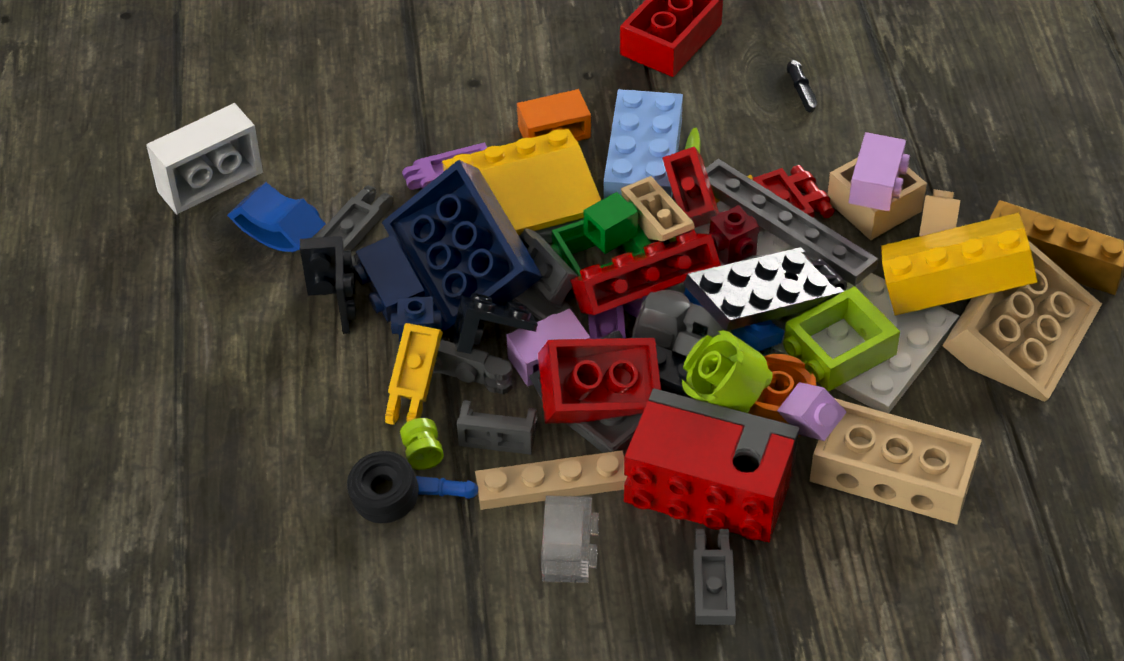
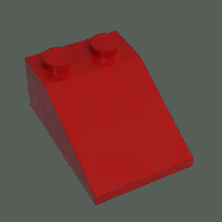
(597, 378)

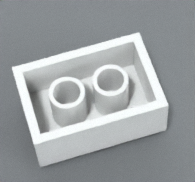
(205, 158)

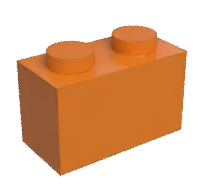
(555, 112)

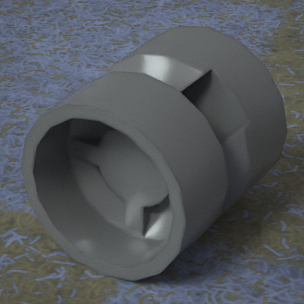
(695, 320)

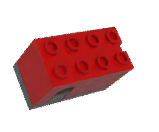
(710, 465)

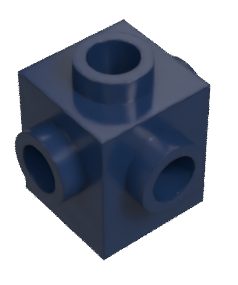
(415, 311)

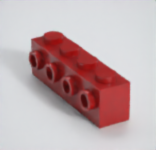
(647, 272)

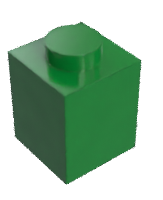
(611, 222)

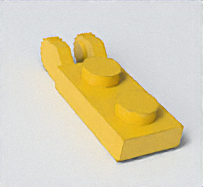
(413, 370)

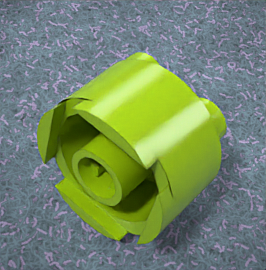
(726, 372)

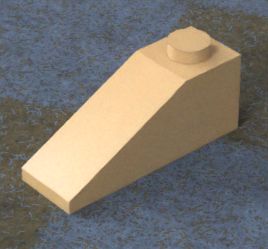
(657, 211)

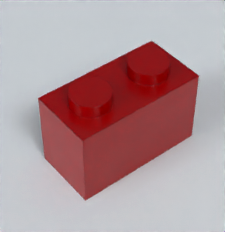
(691, 185)

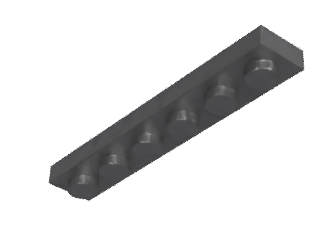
(790, 223)

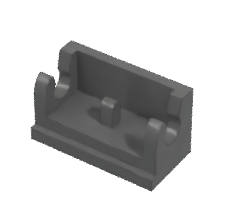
(496, 431)

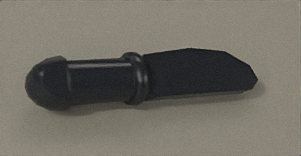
(802, 85)

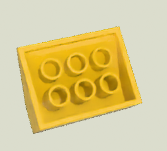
(537, 179)
(958, 264)

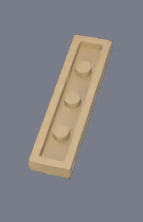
(550, 478)

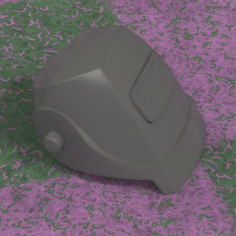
(662, 317)

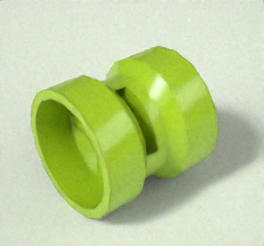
(421, 443)

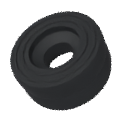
(389, 505)

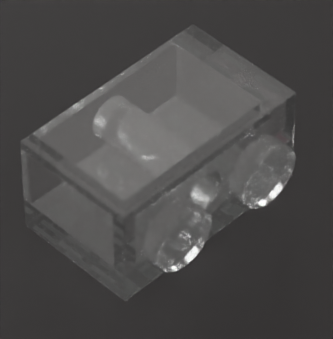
(567, 539)

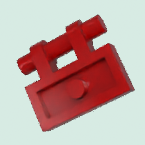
(790, 190)

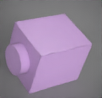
(812, 411)

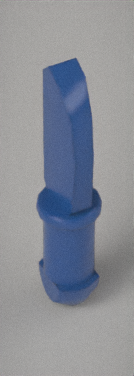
(443, 487)

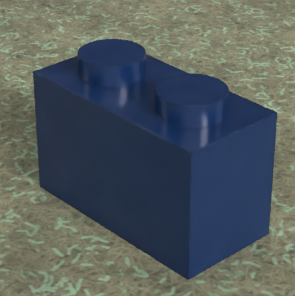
(387, 275)

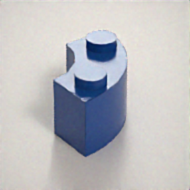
(276, 218)

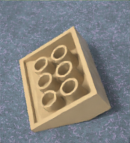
(1025, 331)

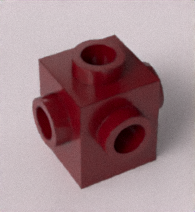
(734, 235)

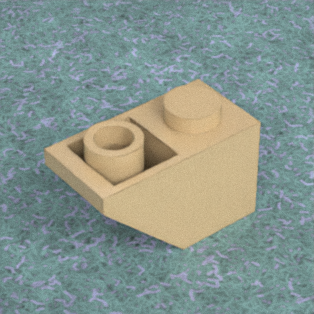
(939, 212)

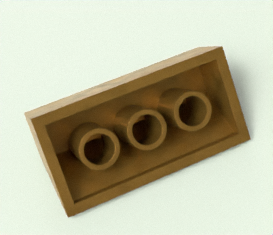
(1080, 252)

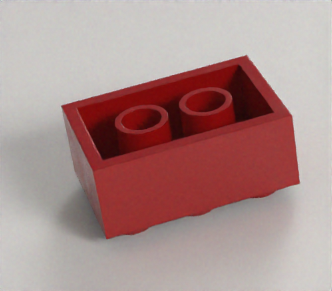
(669, 32)

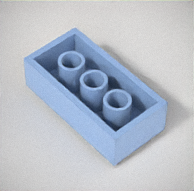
(642, 133)

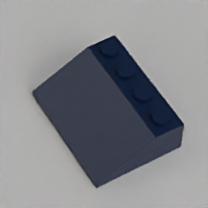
(461, 242)

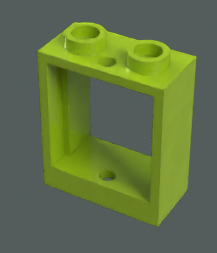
(866, 319)

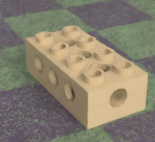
(897, 462)

